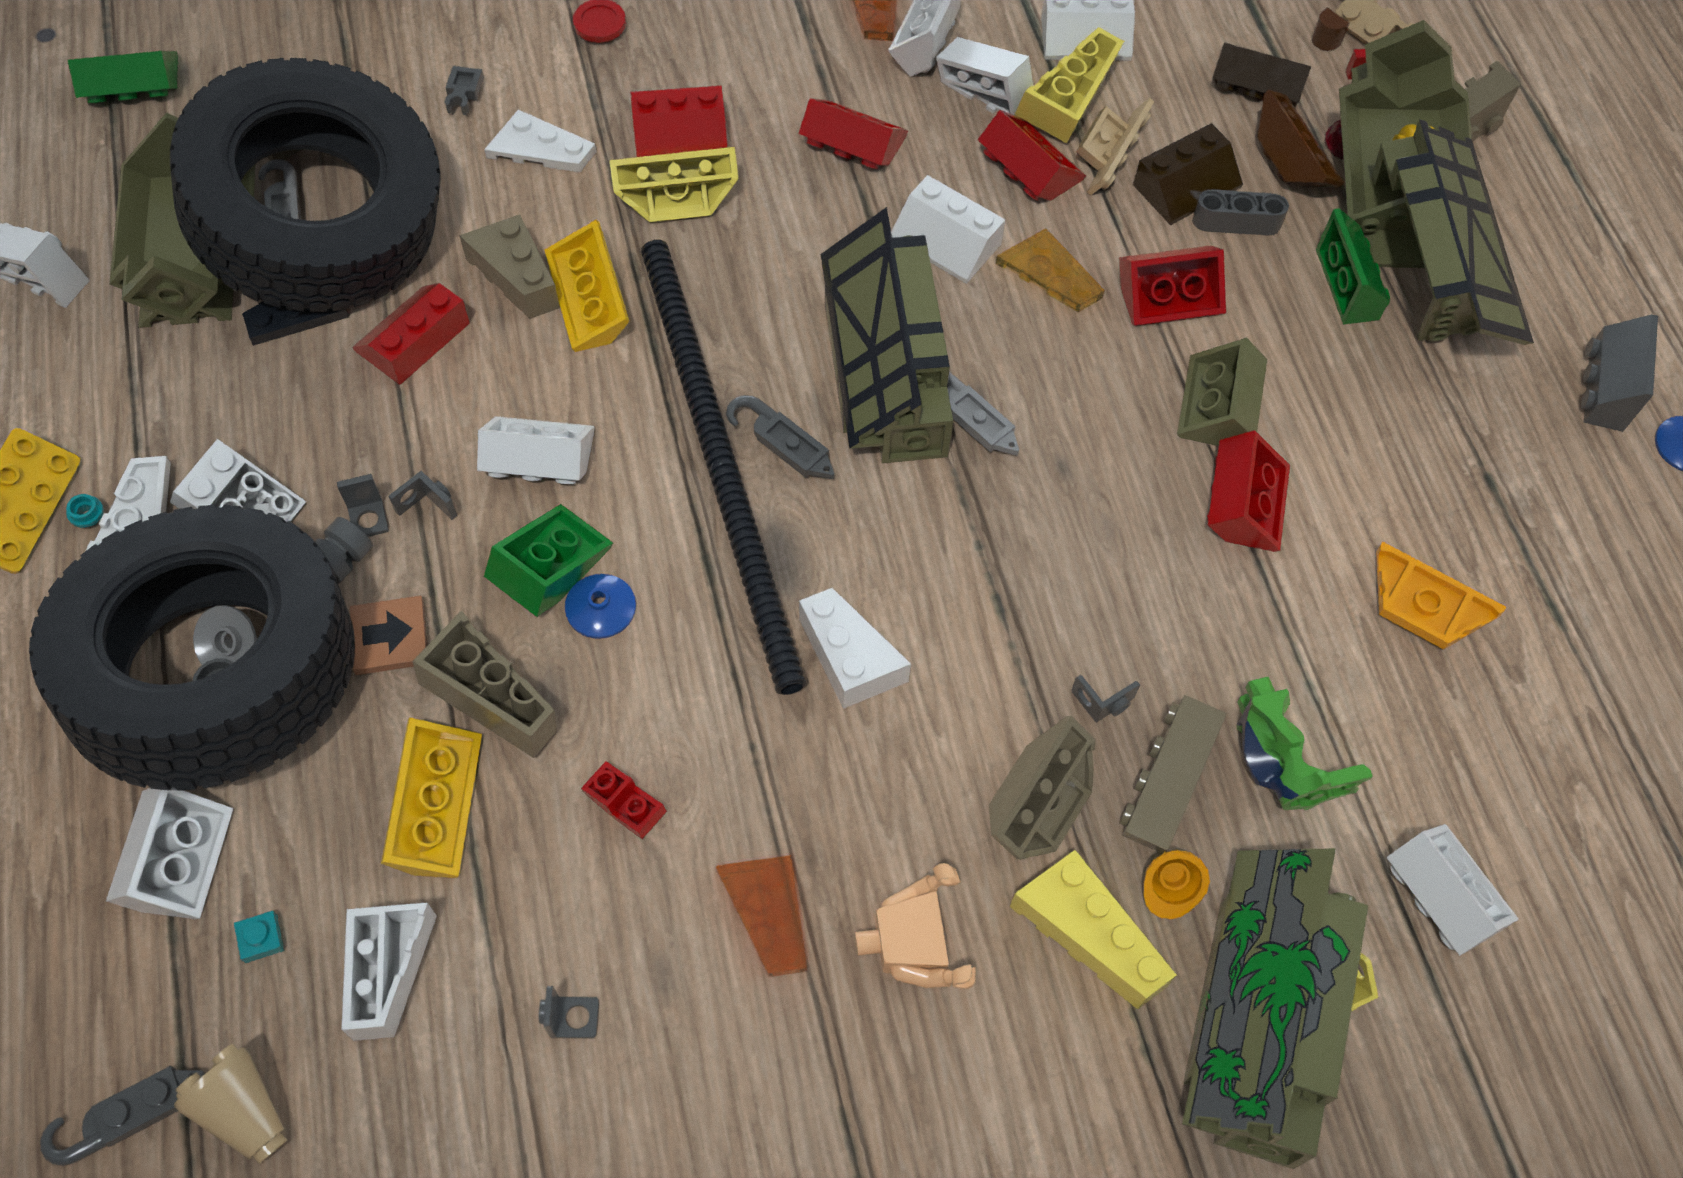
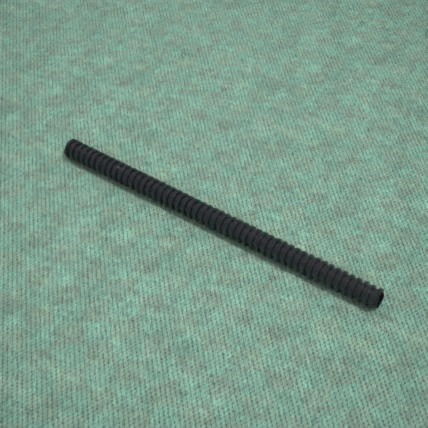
(723, 471)

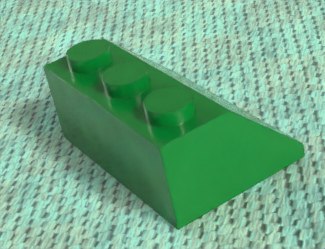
(124, 75)
(1351, 270)

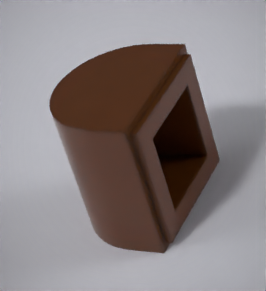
(1329, 30)

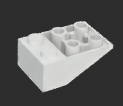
(230, 479)

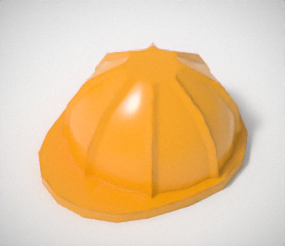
(1175, 884)

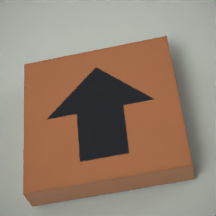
(388, 634)

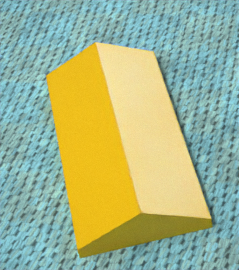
(587, 288)
(431, 800)

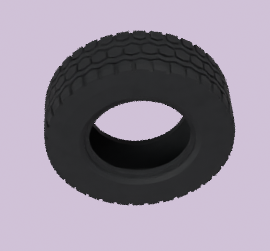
(316, 109)
(218, 723)

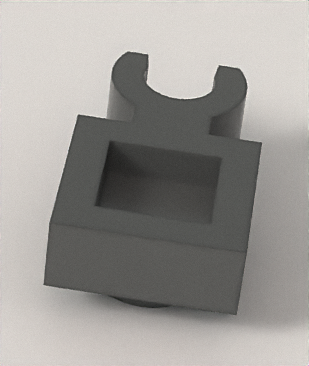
(463, 85)

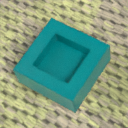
(258, 936)

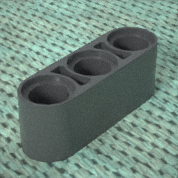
(1240, 212)

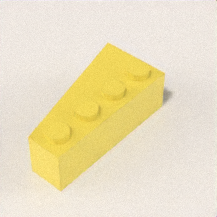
(1068, 89)
(1089, 923)

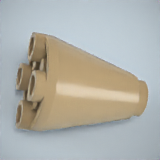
(233, 1105)

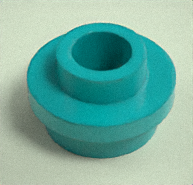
(81, 504)

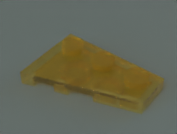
(1054, 268)

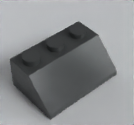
(1620, 372)

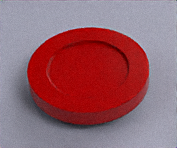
(599, 20)

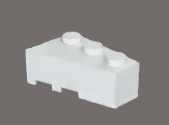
(985, 73)
(39, 262)
(850, 649)
(381, 965)

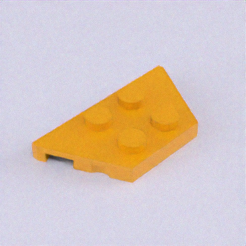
(1429, 600)

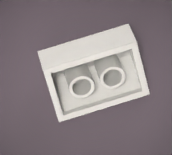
(1071, 21)
(923, 34)
(956, 228)
(534, 449)
(170, 854)
(1451, 889)

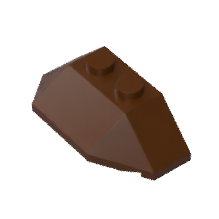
(1293, 146)

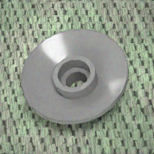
(216, 631)

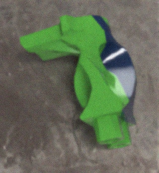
(1275, 749)

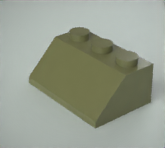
(1222, 392)

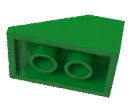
(545, 559)

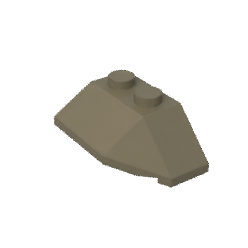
(1044, 791)

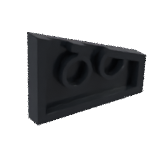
(271, 322)

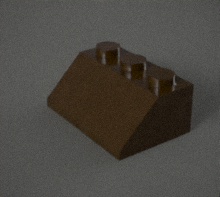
(1259, 72)
(1185, 169)

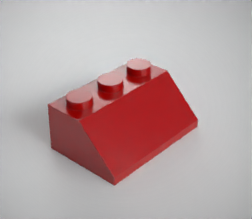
(678, 120)
(851, 132)
(1029, 157)
(1173, 284)
(414, 332)
(1249, 492)

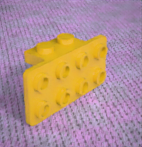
(30, 487)

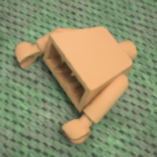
(912, 935)

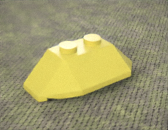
(675, 183)

